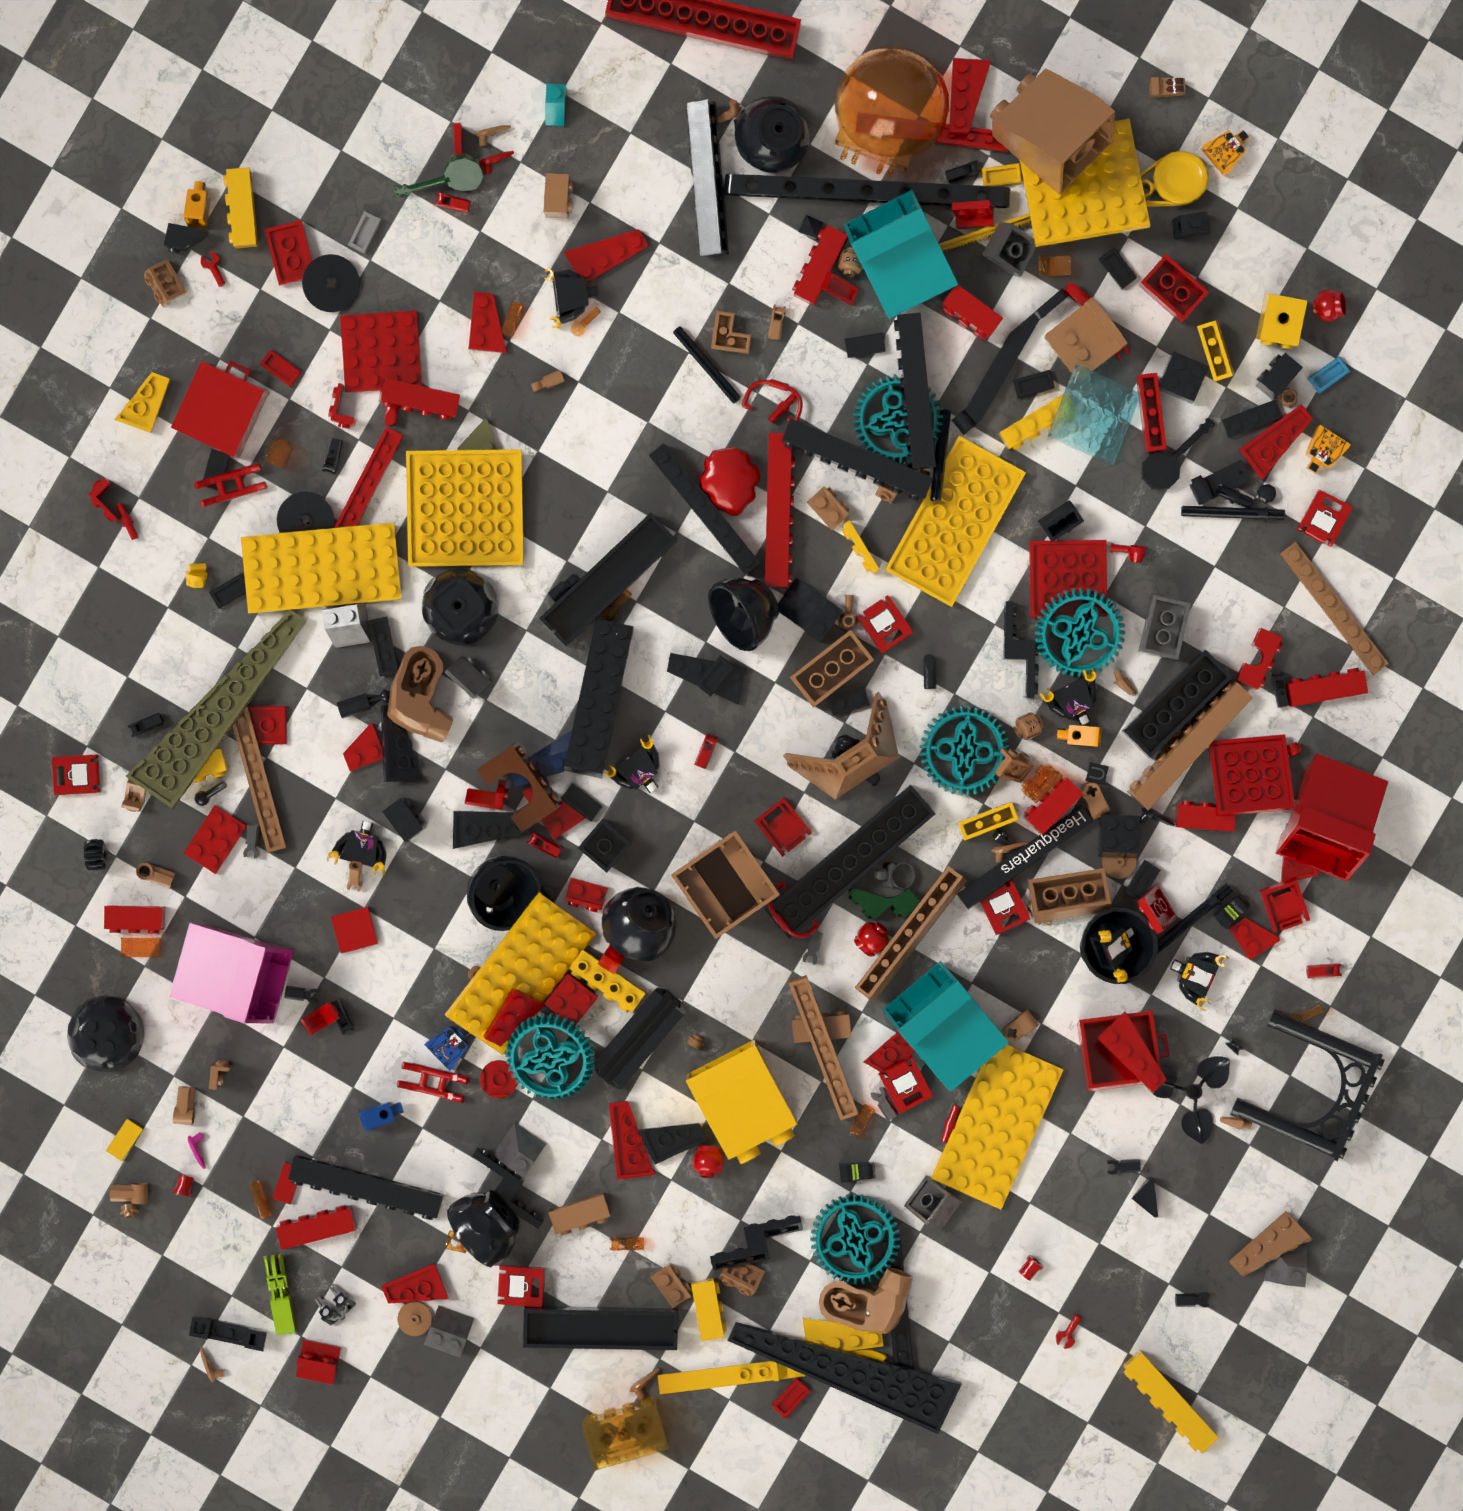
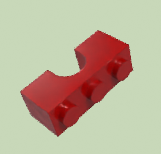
(1267, 644)

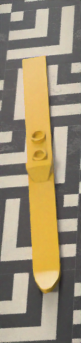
(736, 1374)

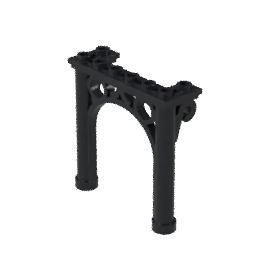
(1333, 1046)

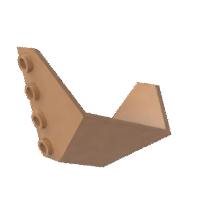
(857, 763)

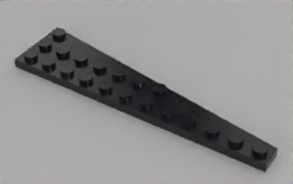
(891, 1387)

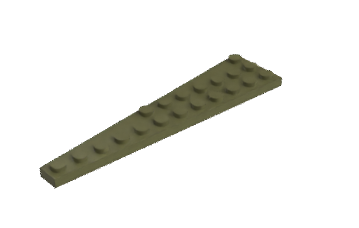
(187, 748)

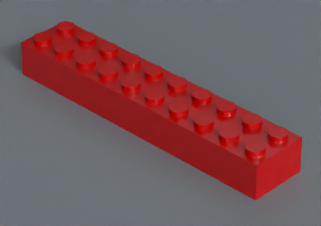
(714, 22)

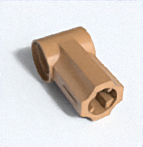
(157, 875)
(184, 1111)
(135, 1193)

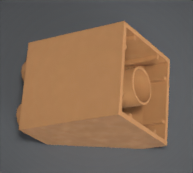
(1054, 127)

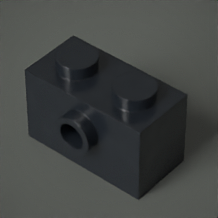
(1061, 521)

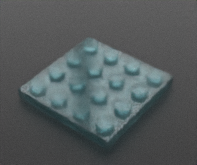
(1094, 415)

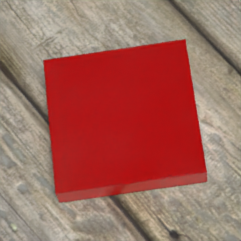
(269, 724)
(354, 930)

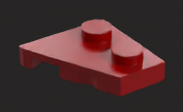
(364, 749)
(1252, 937)

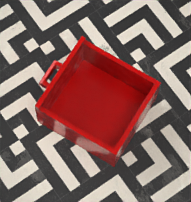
(220, 408)
(1100, 1066)

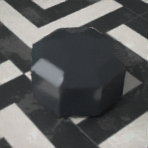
(1266, 493)

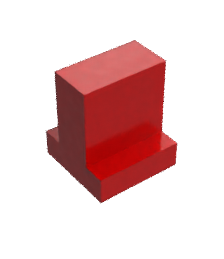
(1333, 818)

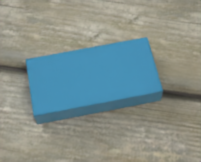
(1329, 374)

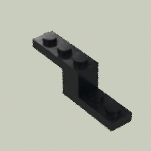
(1020, 649)
(508, 1187)
(756, 1242)

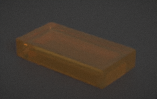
(140, 947)

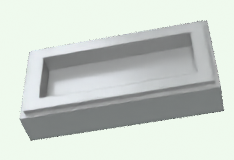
(364, 232)

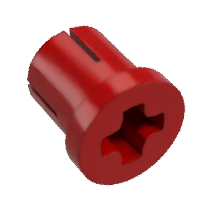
(184, 1185)
(1030, 1268)

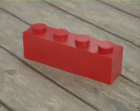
(822, 260)
(420, 398)
(1151, 412)
(1327, 688)
(317, 1227)

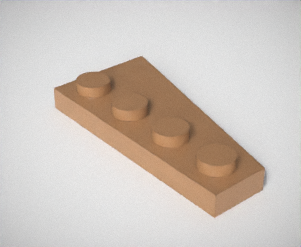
(1275, 1240)

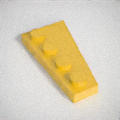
(839, 1335)

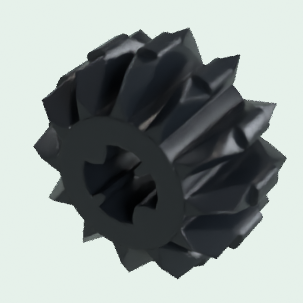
(95, 854)

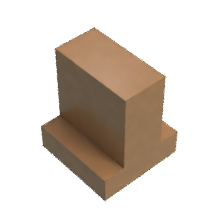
(725, 884)

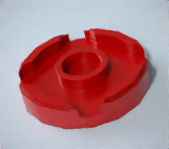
(497, 1080)

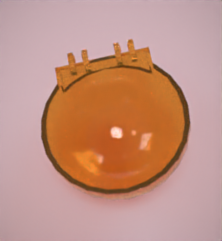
(890, 107)

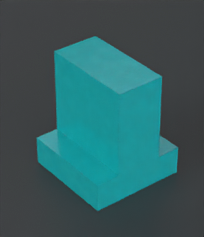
(900, 254)
(945, 1026)

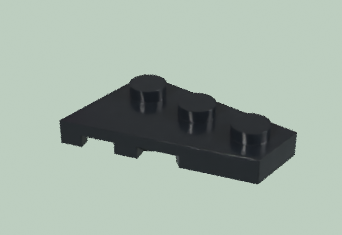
(671, 1140)

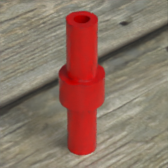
(782, 408)
(127, 521)
(950, 1123)

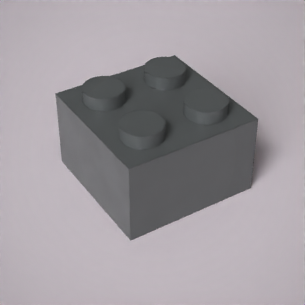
(1010, 249)

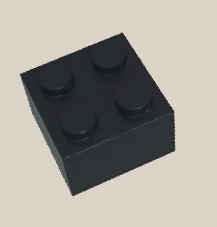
(1182, 377)
(1278, 377)
(404, 819)
(1119, 836)
(604, 845)

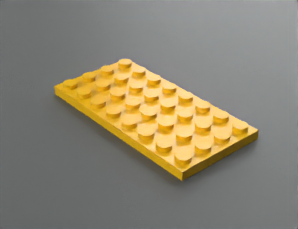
(952, 533)
(321, 568)
(528, 958)
(997, 1125)

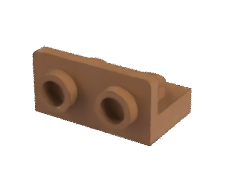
(164, 282)
(828, 507)
(1014, 766)
(216, 1075)
(743, 1277)
(671, 1285)

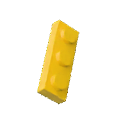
(859, 548)

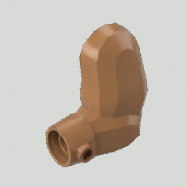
(413, 692)
(864, 1307)

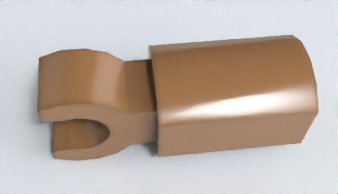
(548, 381)
(355, 875)

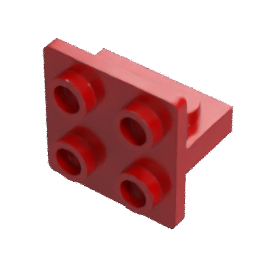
(318, 1361)

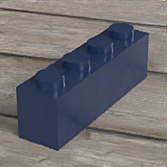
(549, 760)

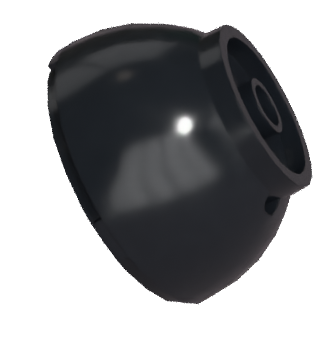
(757, 135)
(743, 611)
(515, 891)
(635, 932)

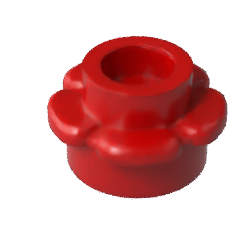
(1294, 749)

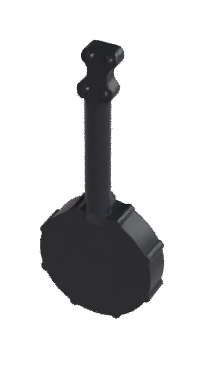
(1162, 469)

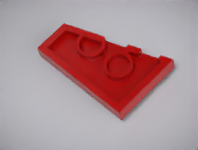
(512, 1013)

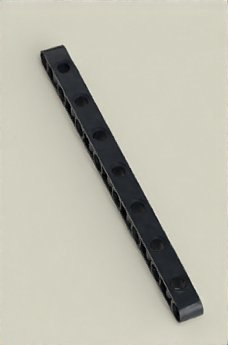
(851, 190)

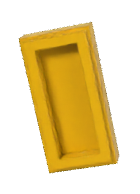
(1001, 175)
(124, 1139)

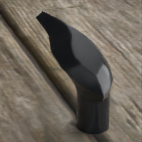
(1155, 816)

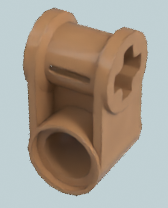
(1095, 803)
(1022, 1024)

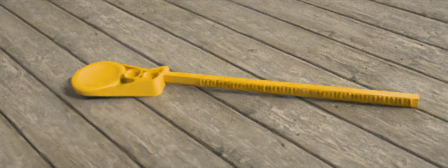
(1177, 178)

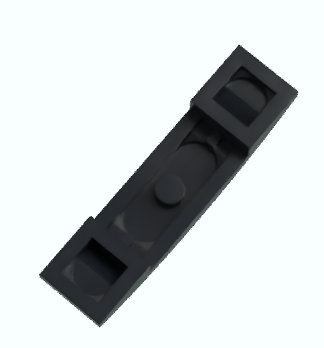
(228, 1332)

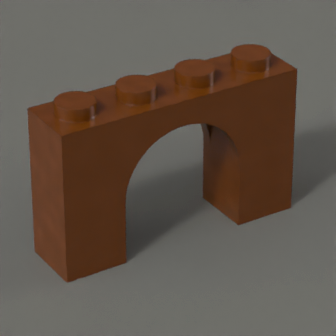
(515, 760)

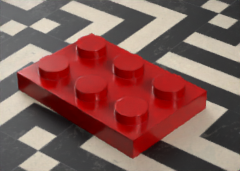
(289, 251)
(215, 839)
(1157, 909)

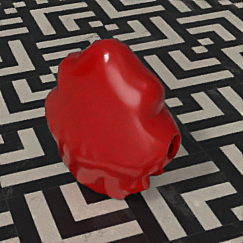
(730, 480)

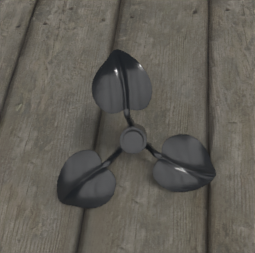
(1215, 1074)

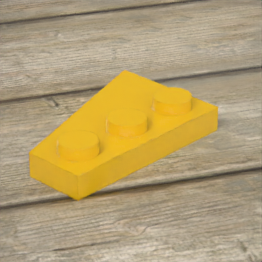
(146, 403)

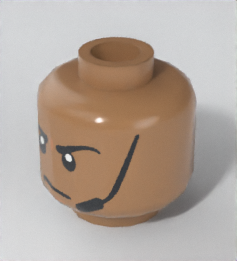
(849, 263)

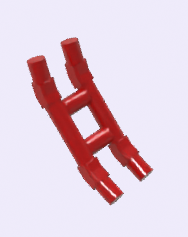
(237, 475)
(425, 1072)

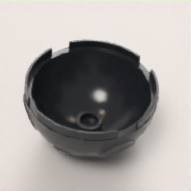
(1143, 944)
(105, 1034)

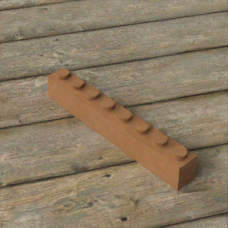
(1190, 744)
(910, 934)

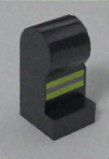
(1232, 911)
(856, 1171)

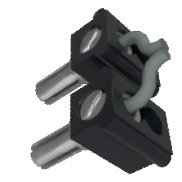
(342, 1302)

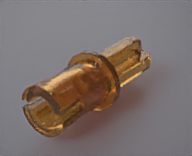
(260, 1199)

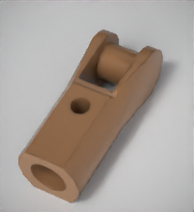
(776, 326)

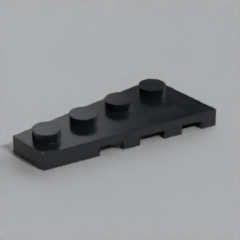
(694, 668)
(397, 752)
(482, 826)

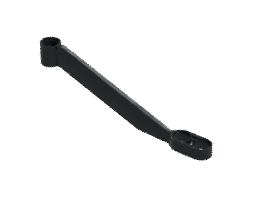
(1002, 365)

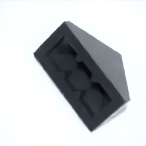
(1147, 1197)

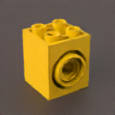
(1288, 331)

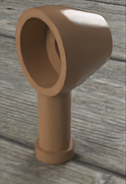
(848, 613)

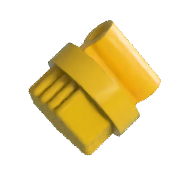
(196, 575)

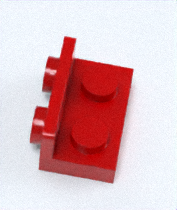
(973, 214)
(586, 894)

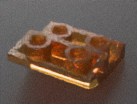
(1041, 783)

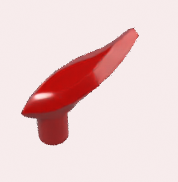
(486, 162)

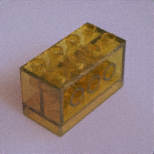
(623, 1446)

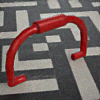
(779, 385)
(783, 924)

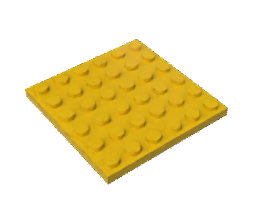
(1097, 203)
(464, 507)

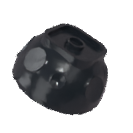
(477, 608)
(484, 1226)

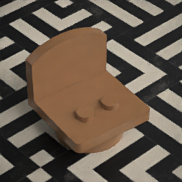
(1086, 337)

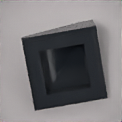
(810, 227)

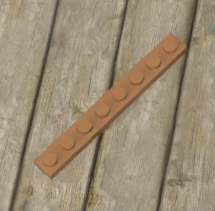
(1334, 608)
(258, 782)
(823, 1047)

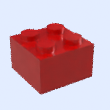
(571, 999)

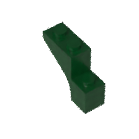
(875, 904)

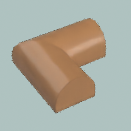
(725, 338)

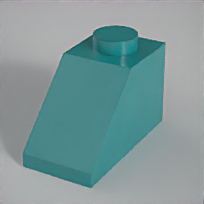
(555, 104)

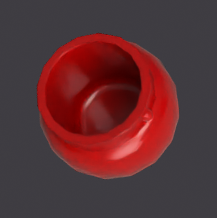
(1329, 305)
(871, 938)
(708, 1161)

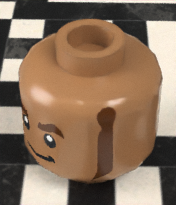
(1028, 726)

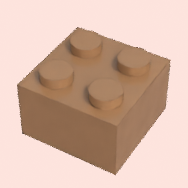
(557, 195)

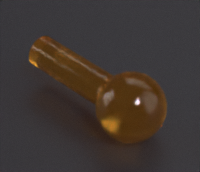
(579, 327)
(611, 612)
(1307, 1014)

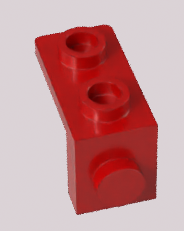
(344, 421)
(100, 488)
(487, 798)
(320, 1018)

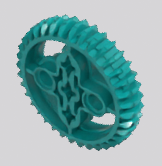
(886, 407)
(1079, 623)
(961, 725)
(548, 1064)
(868, 1272)

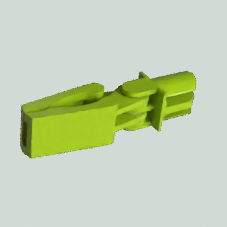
(280, 1303)

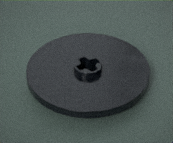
(315, 281)
(301, 505)

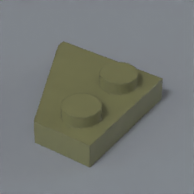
(480, 438)

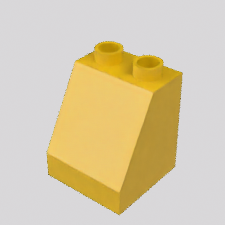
(742, 1102)

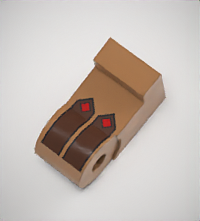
(1166, 87)

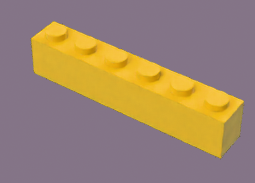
(1170, 1401)

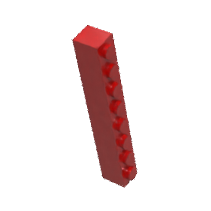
(778, 513)

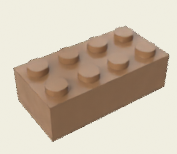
(831, 668)
(1069, 895)

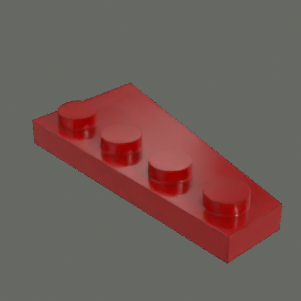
(966, 89)
(603, 255)
(1272, 443)
(1129, 1048)
(628, 1147)

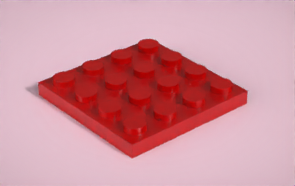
(380, 348)
(1066, 566)
(1251, 775)

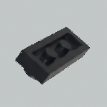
(1252, 418)
(383, 646)

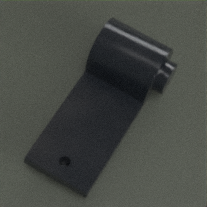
(1230, 476)

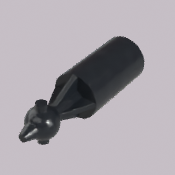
(361, 703)

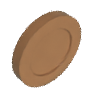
(1119, 867)
(414, 1318)

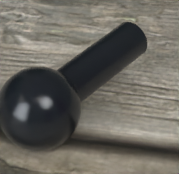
(202, 798)

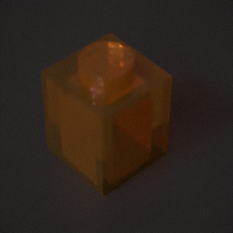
(278, 453)

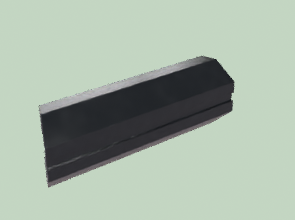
(639, 1037)

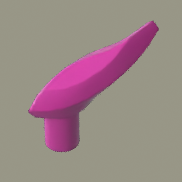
(195, 1148)

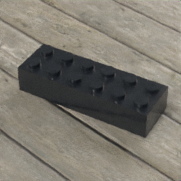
(1177, 703)

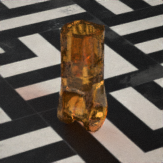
(512, 319)
(863, 1118)
(631, 1243)

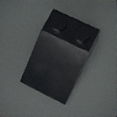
(809, 609)

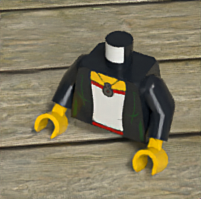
(1112, 947)
(1197, 975)

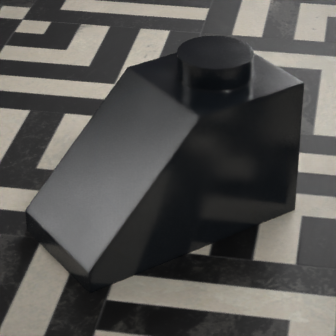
(182, 238)

